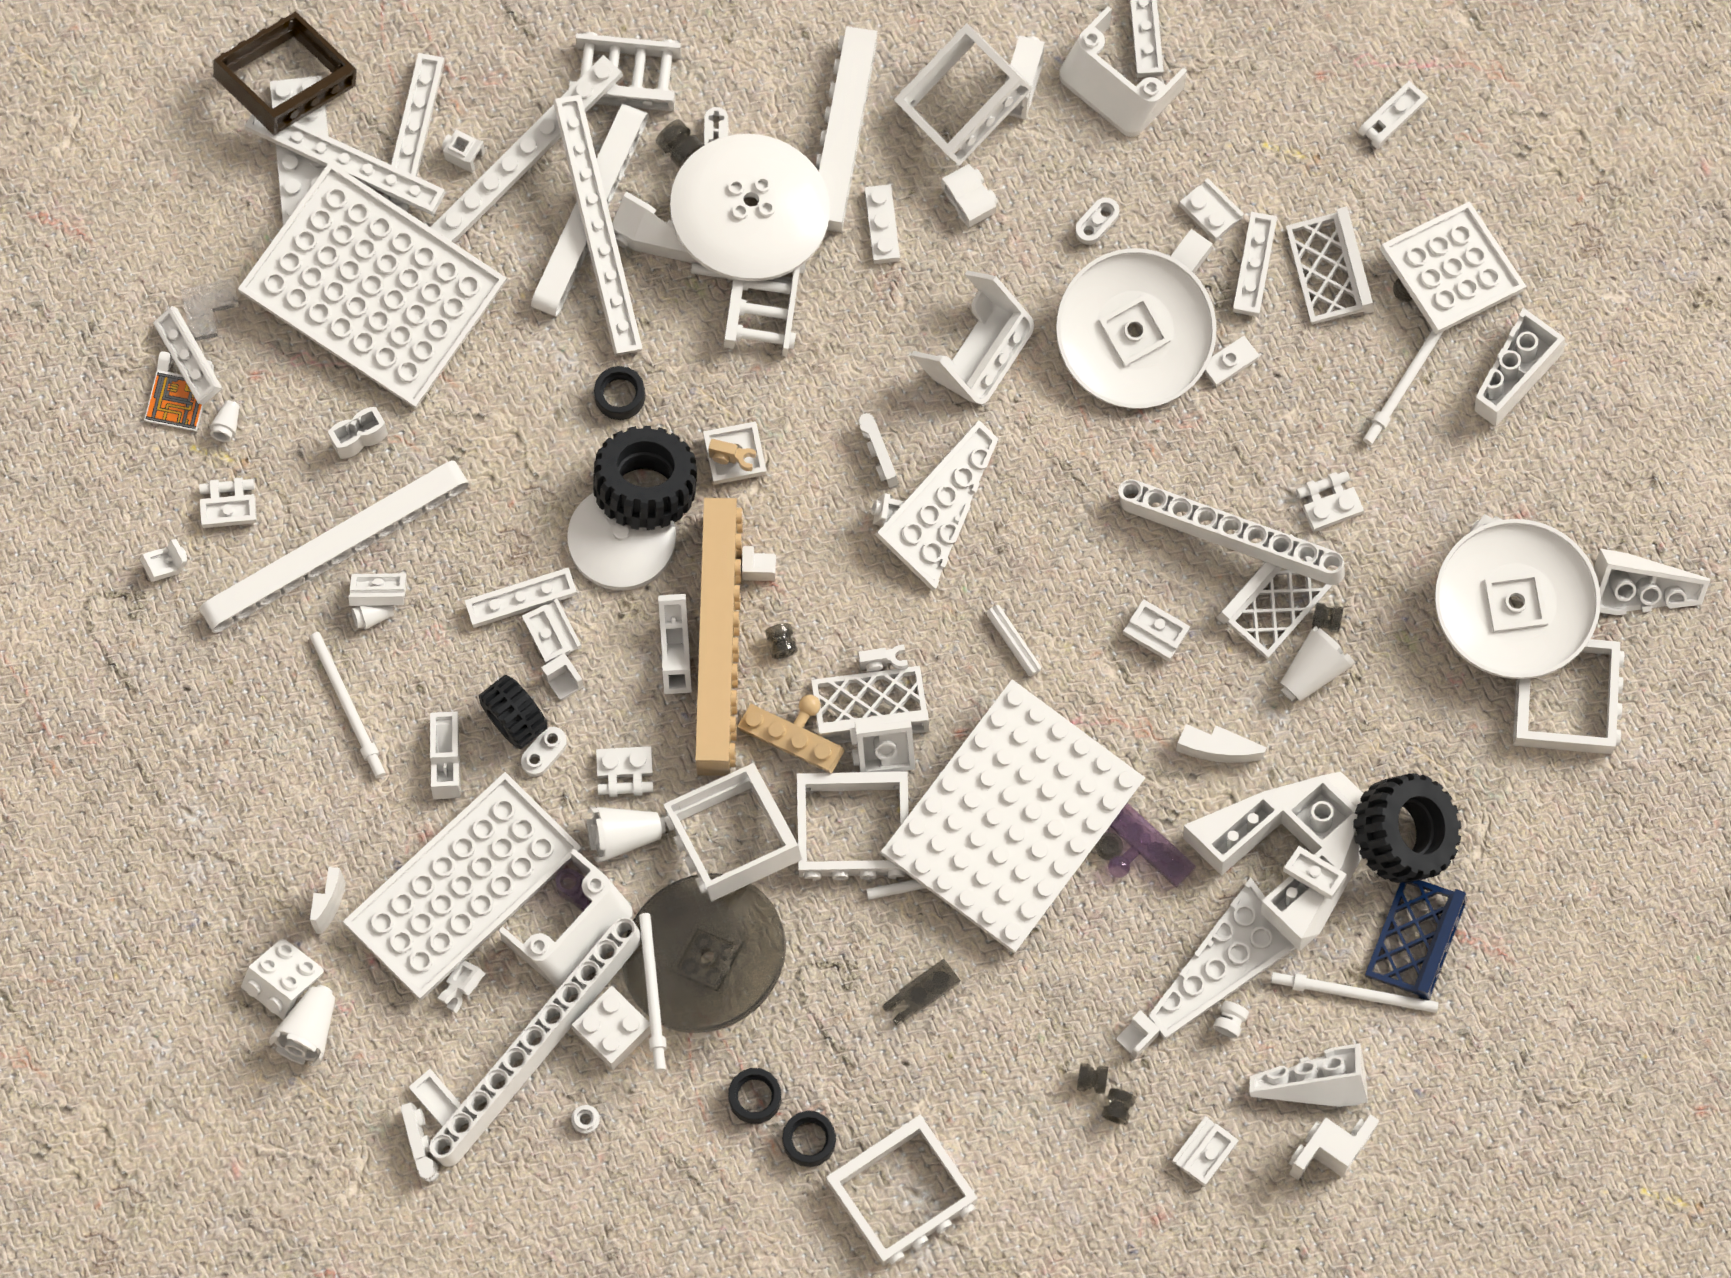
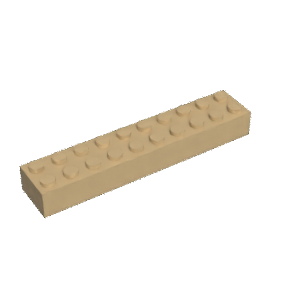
(716, 639)

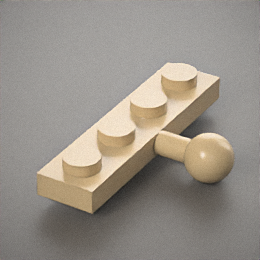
(792, 736)

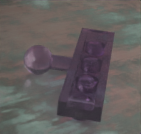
(1150, 845)

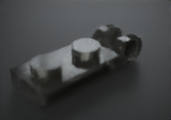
(923, 990)

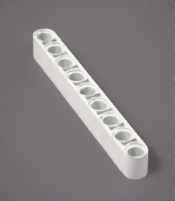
(573, 245)
(1238, 541)

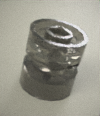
(678, 141)

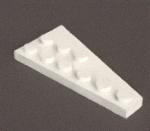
(933, 514)
(1228, 958)

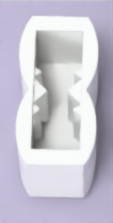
(969, 195)
(363, 430)

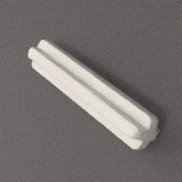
(1013, 640)

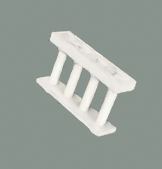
(634, 95)
(739, 307)

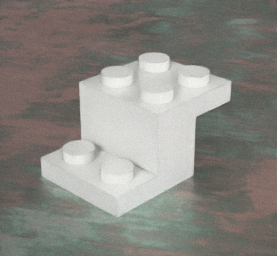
(1332, 1146)

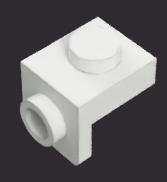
(883, 508)
(164, 561)

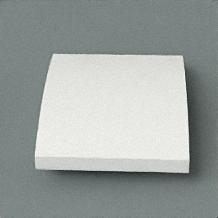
(326, 905)

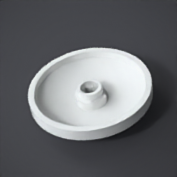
(614, 553)

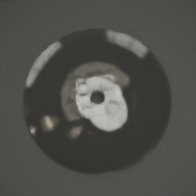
(746, 962)

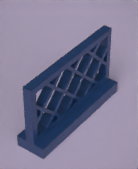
(1438, 948)

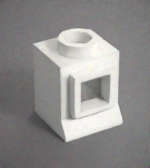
(462, 149)

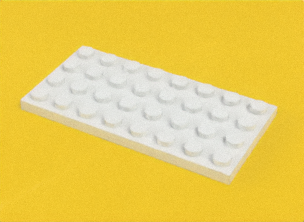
(462, 886)

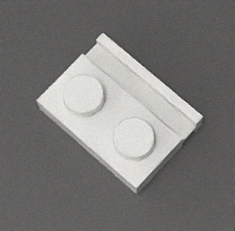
(1211, 210)
(377, 589)
(1156, 630)
(551, 631)
(1205, 1151)

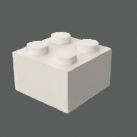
(612, 1028)

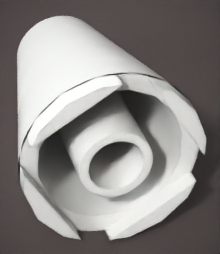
(1314, 665)
(621, 830)
(306, 1027)

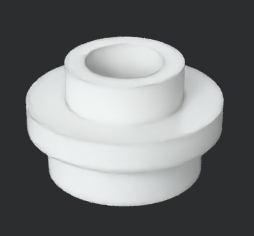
(581, 1111)

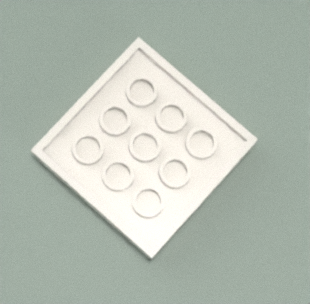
(1452, 267)

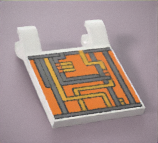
(171, 398)

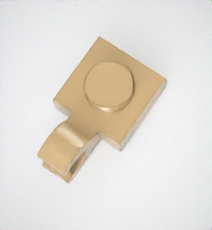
(726, 452)

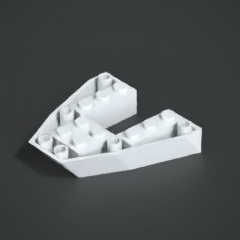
(1317, 814)

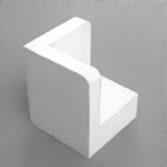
(757, 565)
(562, 677)
(1138, 1034)

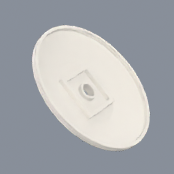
(743, 239)
(1163, 301)
(1524, 562)

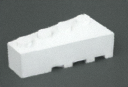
(1519, 365)

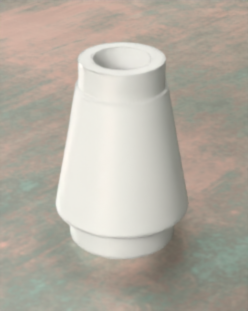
(225, 422)
(369, 616)

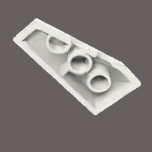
(644, 232)
(1642, 584)
(1328, 1080)

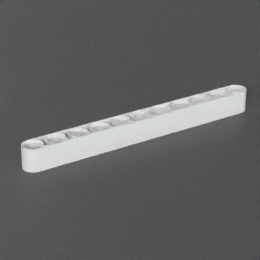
(333, 546)
(534, 1055)

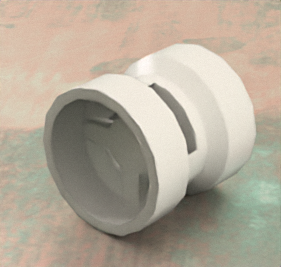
(1230, 1019)

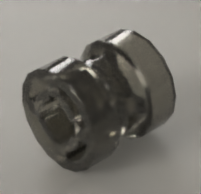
(1321, 615)
(781, 641)
(1092, 1078)
(1119, 1105)

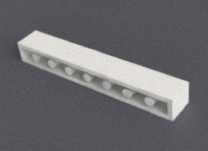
(845, 118)

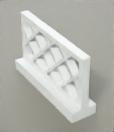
(1350, 255)
(1255, 587)
(839, 730)

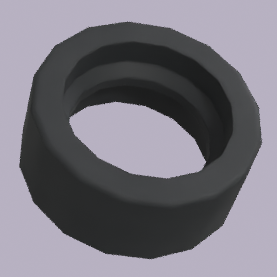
(613, 374)
(754, 1074)
(809, 1117)

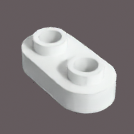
(1095, 222)
(545, 751)

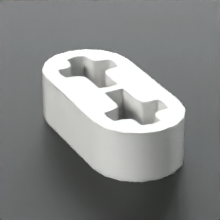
(709, 131)

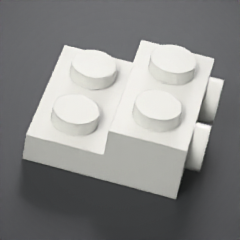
(882, 745)

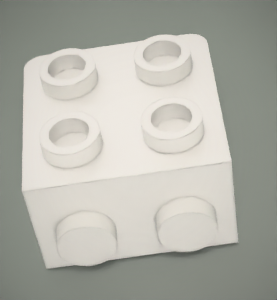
(280, 977)

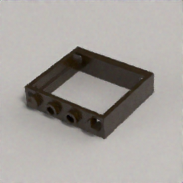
(280, 117)

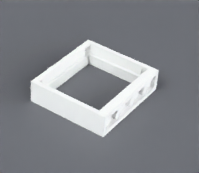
(986, 118)
(1526, 738)
(848, 782)
(712, 794)
(875, 1153)

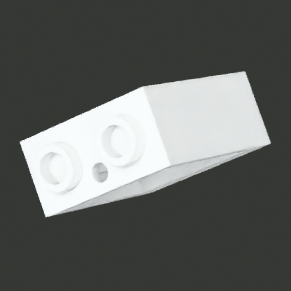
(1028, 64)

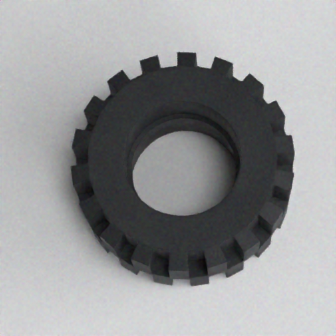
(513, 711)

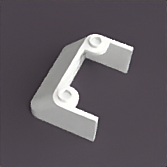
(1107, 91)
(989, 347)
(560, 958)

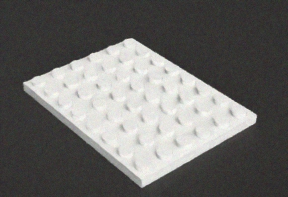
(372, 285)
(1012, 816)

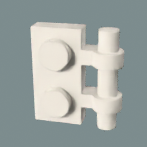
(1333, 508)
(228, 510)
(621, 763)

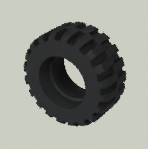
(645, 505)
(1434, 822)

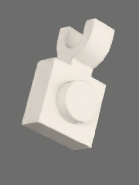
(876, 659)
(461, 981)

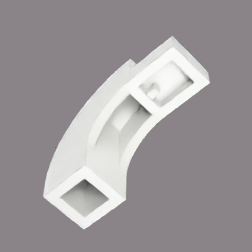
(675, 644)

